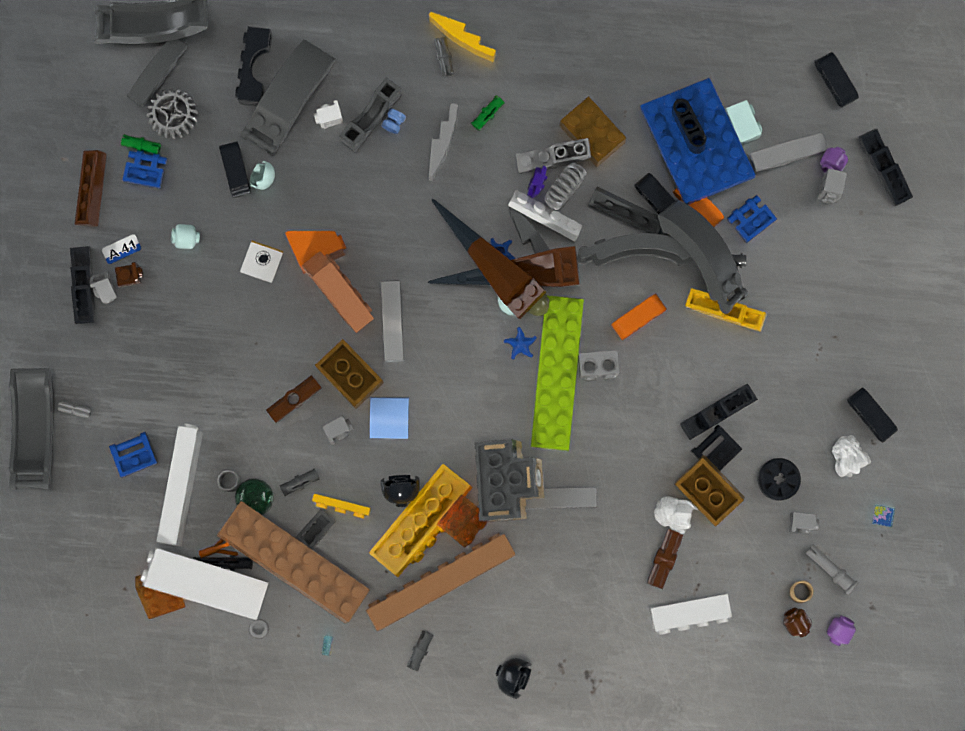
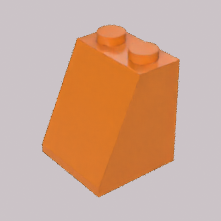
(308, 243)

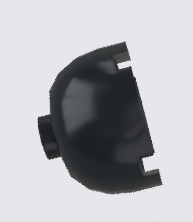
(400, 489)
(513, 676)

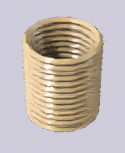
(810, 589)

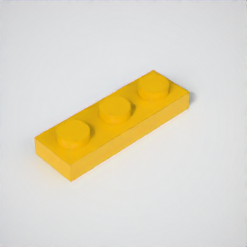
(341, 506)

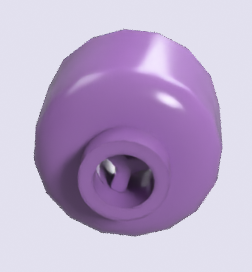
(834, 159)
(841, 630)

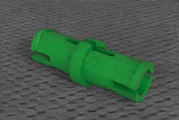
(487, 113)
(140, 144)

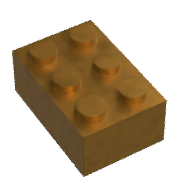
(590, 122)
(349, 374)
(709, 490)

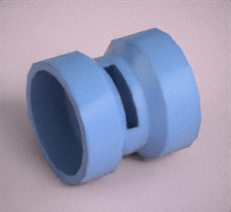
(393, 121)

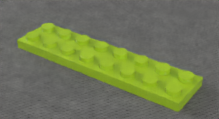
(557, 374)

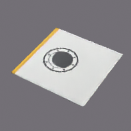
(261, 261)

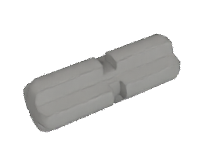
(71, 408)

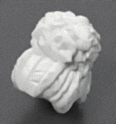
(849, 456)
(674, 513)

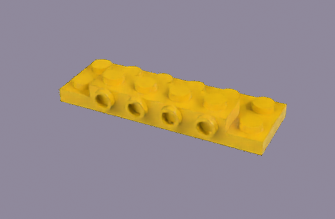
(417, 524)

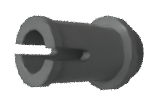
(740, 260)

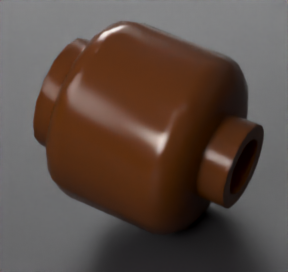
(797, 622)

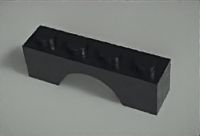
(257, 43)

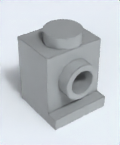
(103, 287)
(337, 429)
(803, 522)

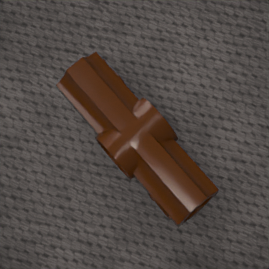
(284, 407)
(665, 559)

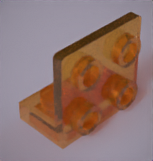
(462, 521)
(157, 602)

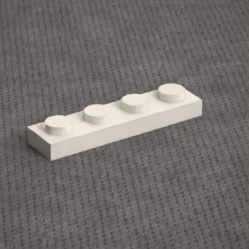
(545, 215)

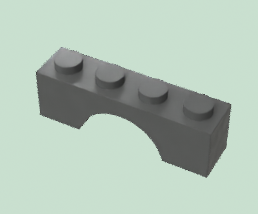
(361, 127)

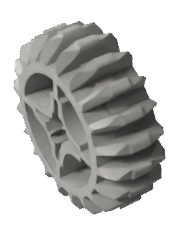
(158, 107)
(565, 186)

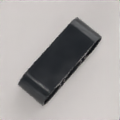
(836, 79)
(689, 117)
(235, 169)
(654, 193)
(872, 415)

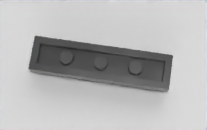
(625, 211)

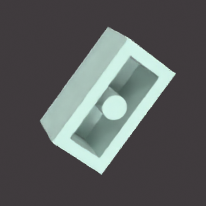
(743, 122)

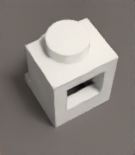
(328, 115)

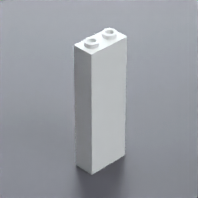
(180, 485)
(204, 583)

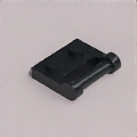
(723, 452)

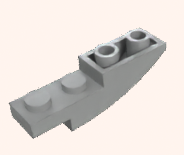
(554, 156)

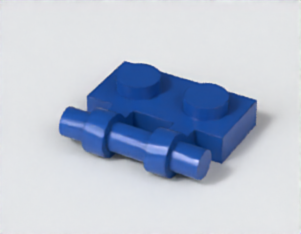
(144, 175)
(756, 222)

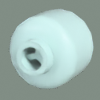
(184, 236)

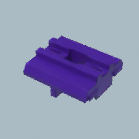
(536, 182)

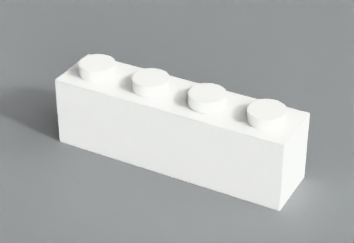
(690, 612)

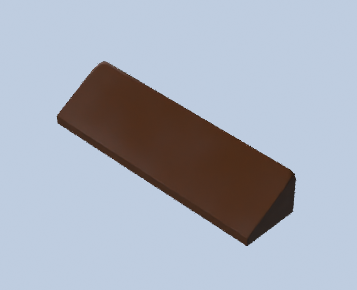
(90, 188)

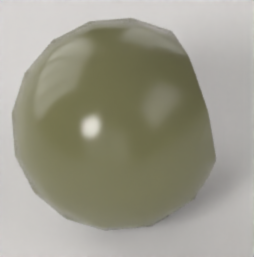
(540, 307)

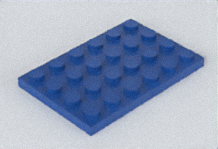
(723, 159)

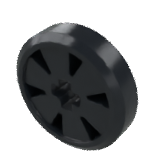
(789, 473)

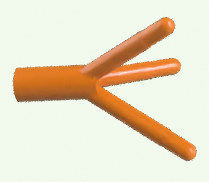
(217, 548)

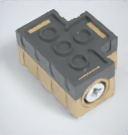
(506, 480)

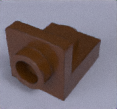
(128, 275)

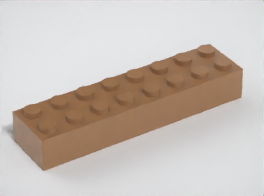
(293, 562)
(440, 582)

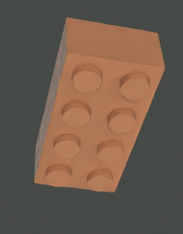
(339, 291)

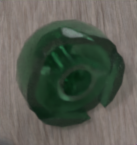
(256, 495)

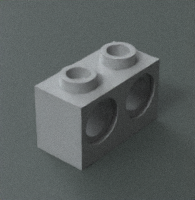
(832, 186)
(598, 359)

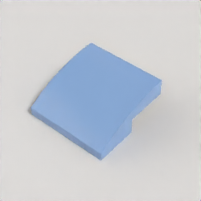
(389, 417)

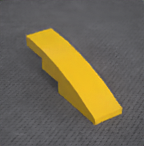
(456, 32)
(739, 315)

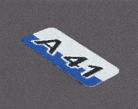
(121, 249)

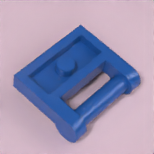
(135, 460)

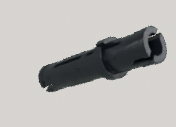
(228, 562)

